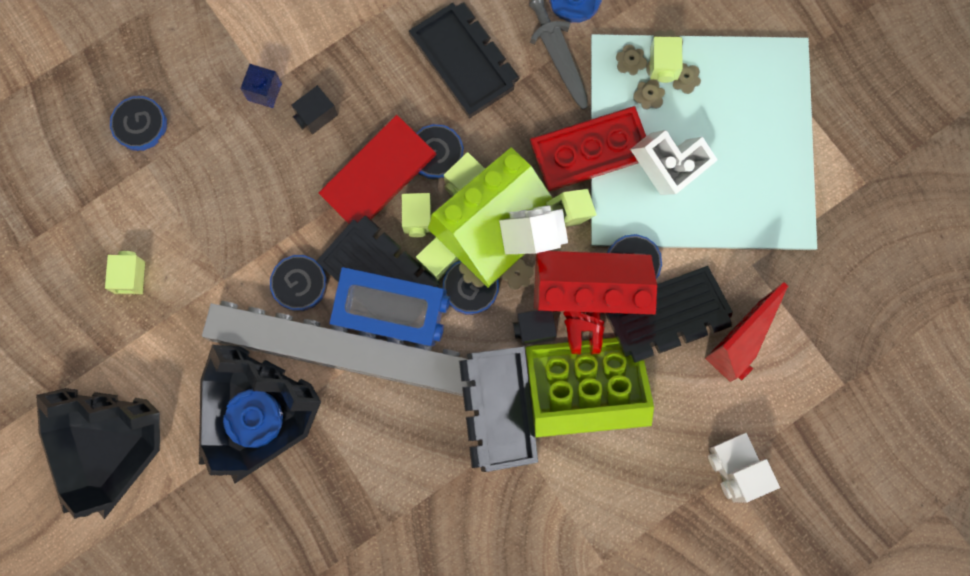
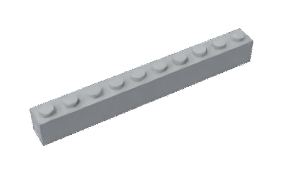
(334, 347)

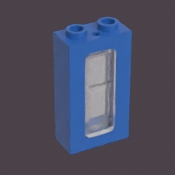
(389, 307)

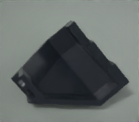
(229, 373)
(95, 446)

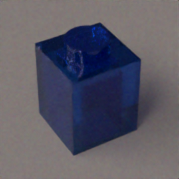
(261, 85)

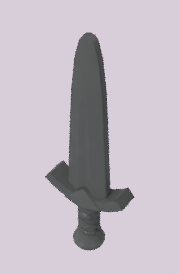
(558, 50)

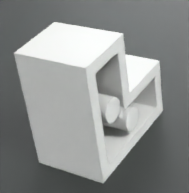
(671, 165)
(533, 230)
(741, 470)

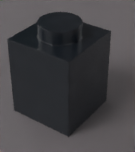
(313, 110)
(535, 327)

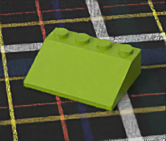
(470, 219)
(587, 389)

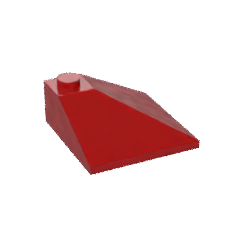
(743, 342)

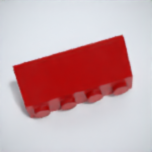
(595, 282)

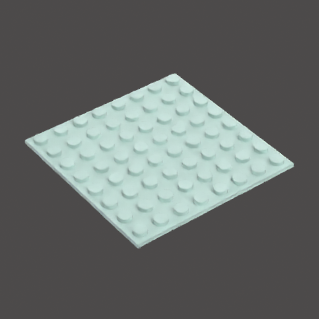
(755, 121)

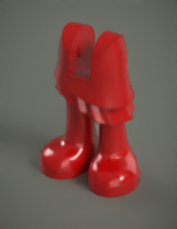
(579, 322)

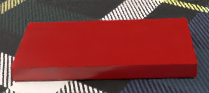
(588, 148)
(378, 172)

